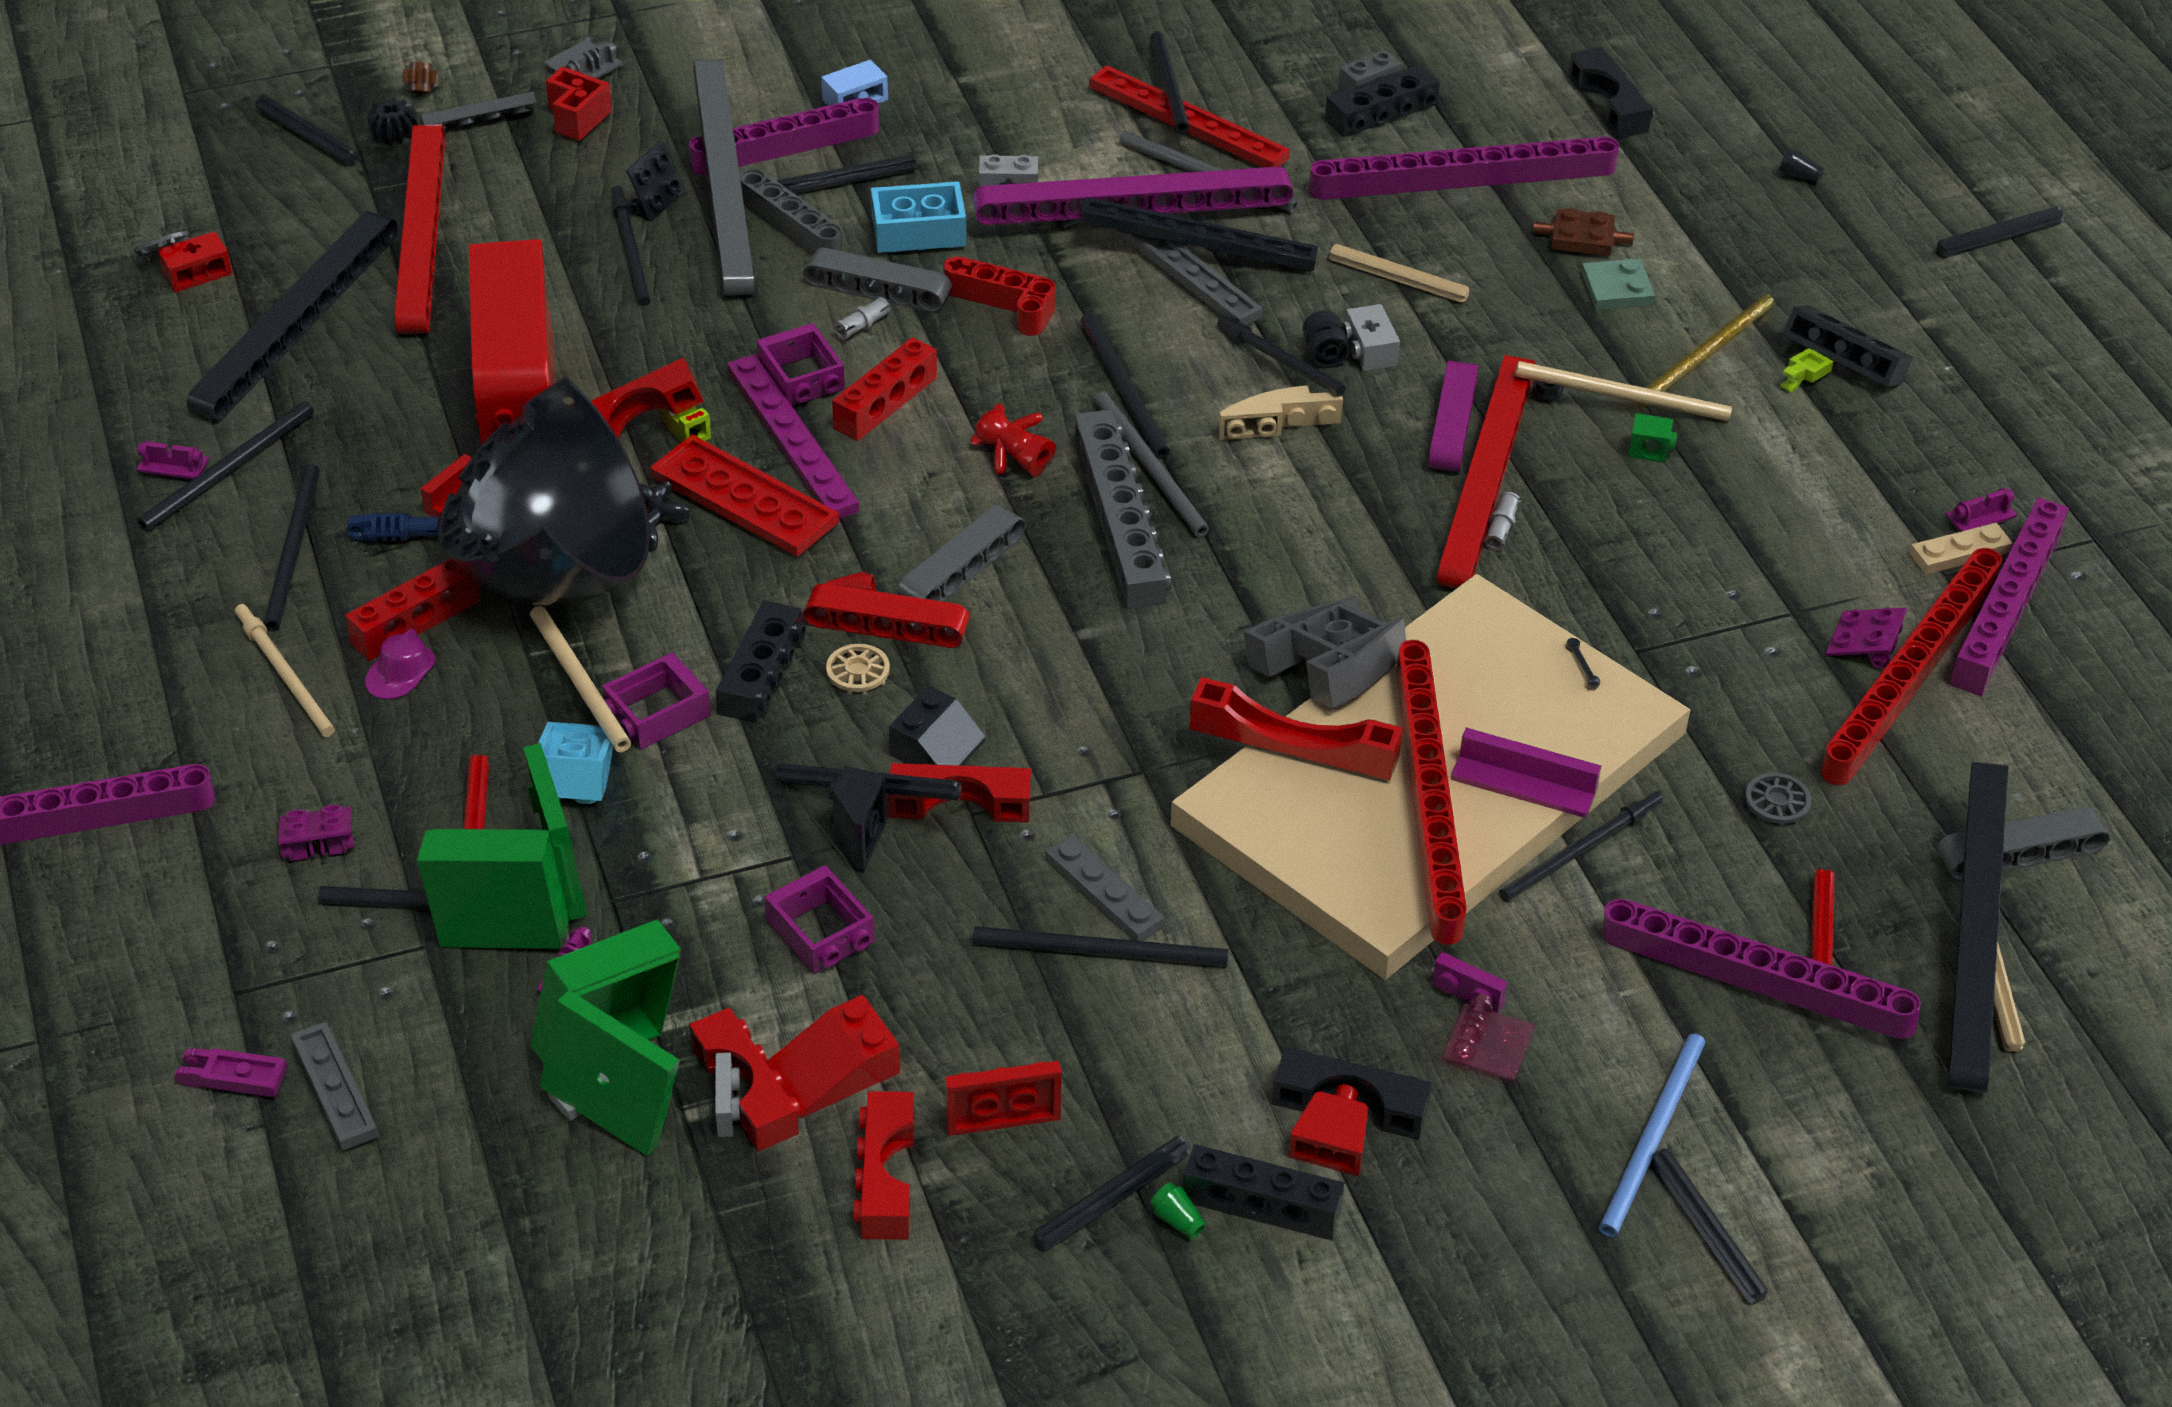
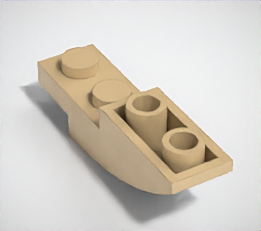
(1270, 411)

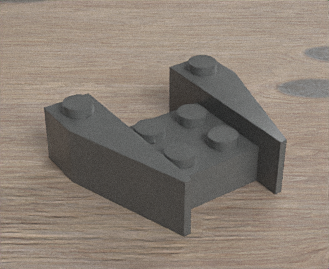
(1342, 646)

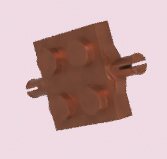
(1583, 232)

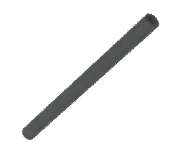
(1179, 159)
(1155, 468)

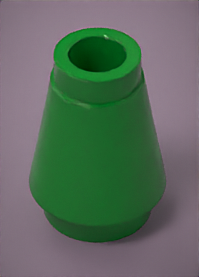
(1178, 1211)

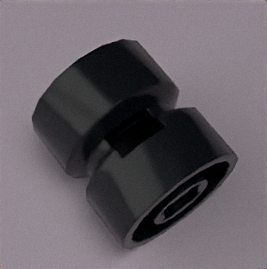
(1326, 339)

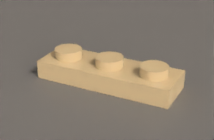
(1956, 548)

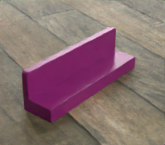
(1527, 772)

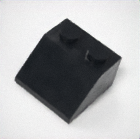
(934, 731)
(858, 813)

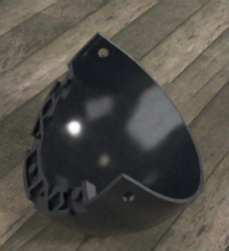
(549, 506)

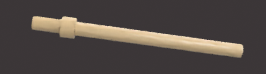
(257, 632)

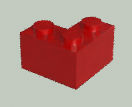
(577, 102)

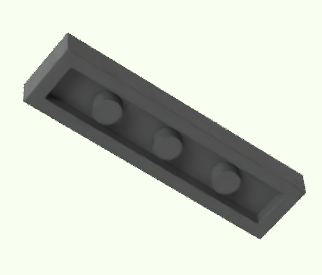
(490, 109)
(1105, 889)
(334, 1086)

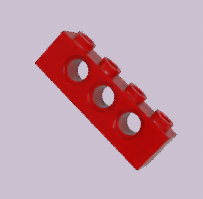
(884, 389)
(412, 605)

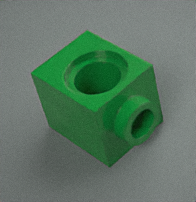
(1652, 438)

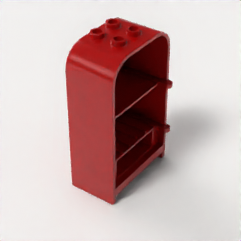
(508, 329)

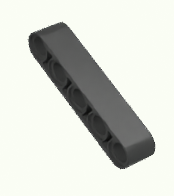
(788, 212)
(877, 278)
(964, 555)
(2036, 840)

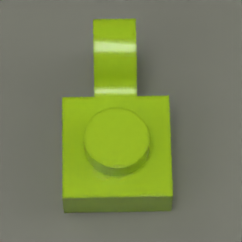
(1805, 366)

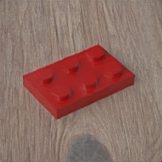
(1003, 1098)

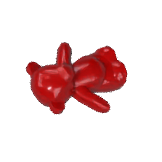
(1027, 448)

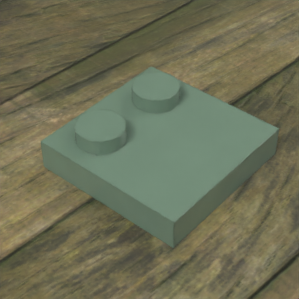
(1618, 284)

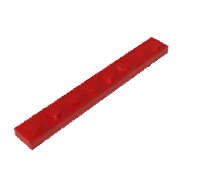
(1201, 122)

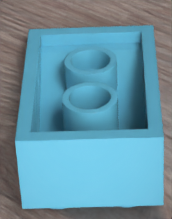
(577, 760)

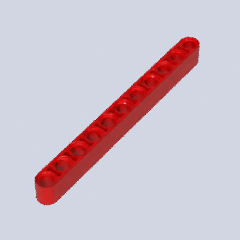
(420, 230)
(1484, 476)
(1910, 667)
(1431, 793)

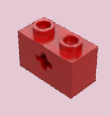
(194, 261)

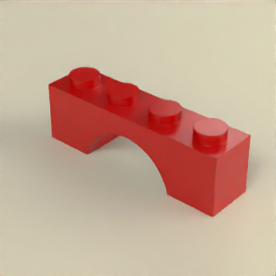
(665, 388)
(1000, 790)
(766, 1109)
(885, 1200)

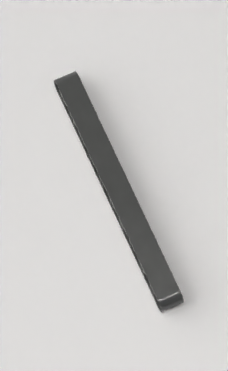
(723, 178)

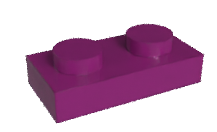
(1468, 981)

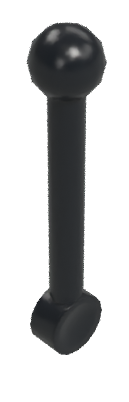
(1573, 645)

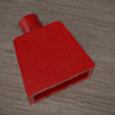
(1331, 1131)

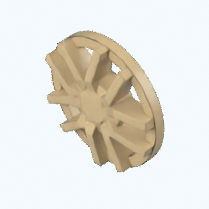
(857, 668)

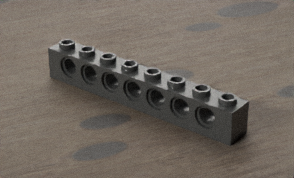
(1121, 509)

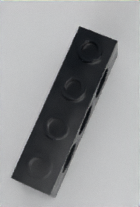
(1382, 100)
(1847, 345)
(760, 661)
(1263, 1192)

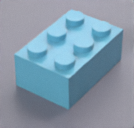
(918, 217)

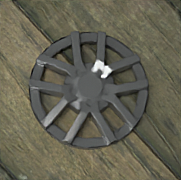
(150, 247)
(1778, 798)

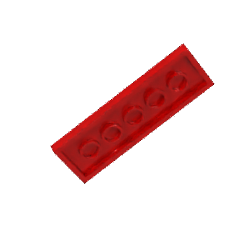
(745, 495)

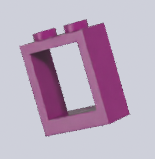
(805, 342)
(647, 680)
(816, 889)

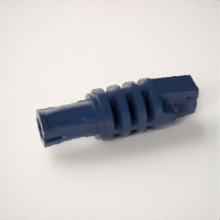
(395, 526)

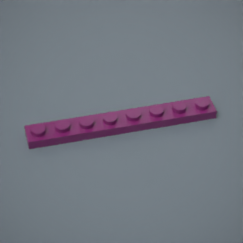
(792, 435)

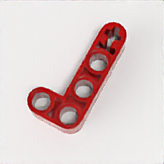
(1004, 288)

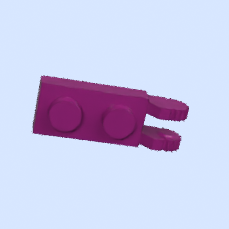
(232, 1071)

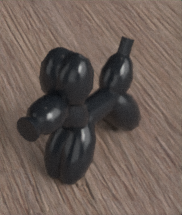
(668, 512)

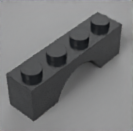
(1597, 73)
(1396, 1099)

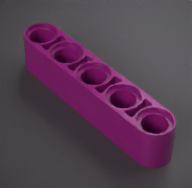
(1453, 416)

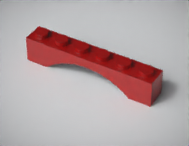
(1361, 747)

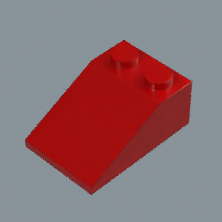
(837, 1056)

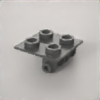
(586, 59)

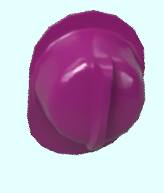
(399, 667)

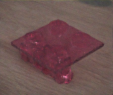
(1488, 1039)

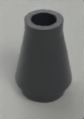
(1799, 166)

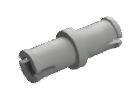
(861, 318)
(1502, 521)

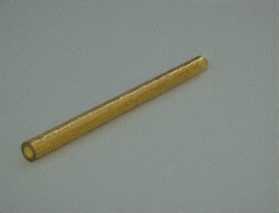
(1712, 344)

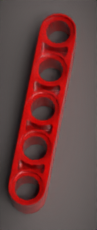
(886, 615)

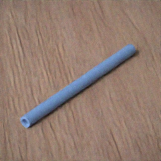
(1651, 1136)

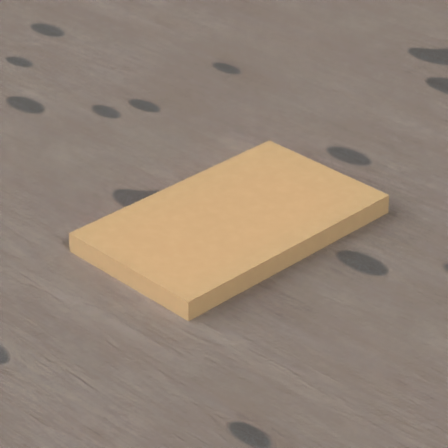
(1347, 843)

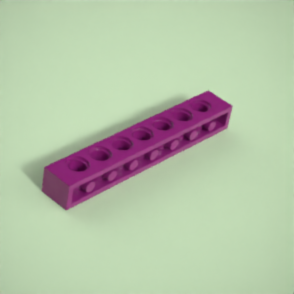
(2009, 597)

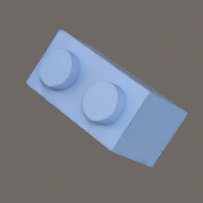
(855, 82)

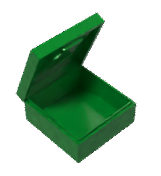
(505, 882)
(597, 1019)

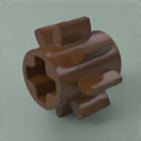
(420, 78)

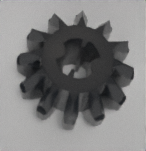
(392, 120)

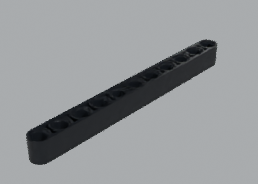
(291, 316)
(1978, 929)

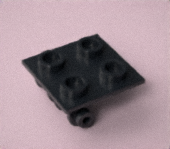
(654, 182)

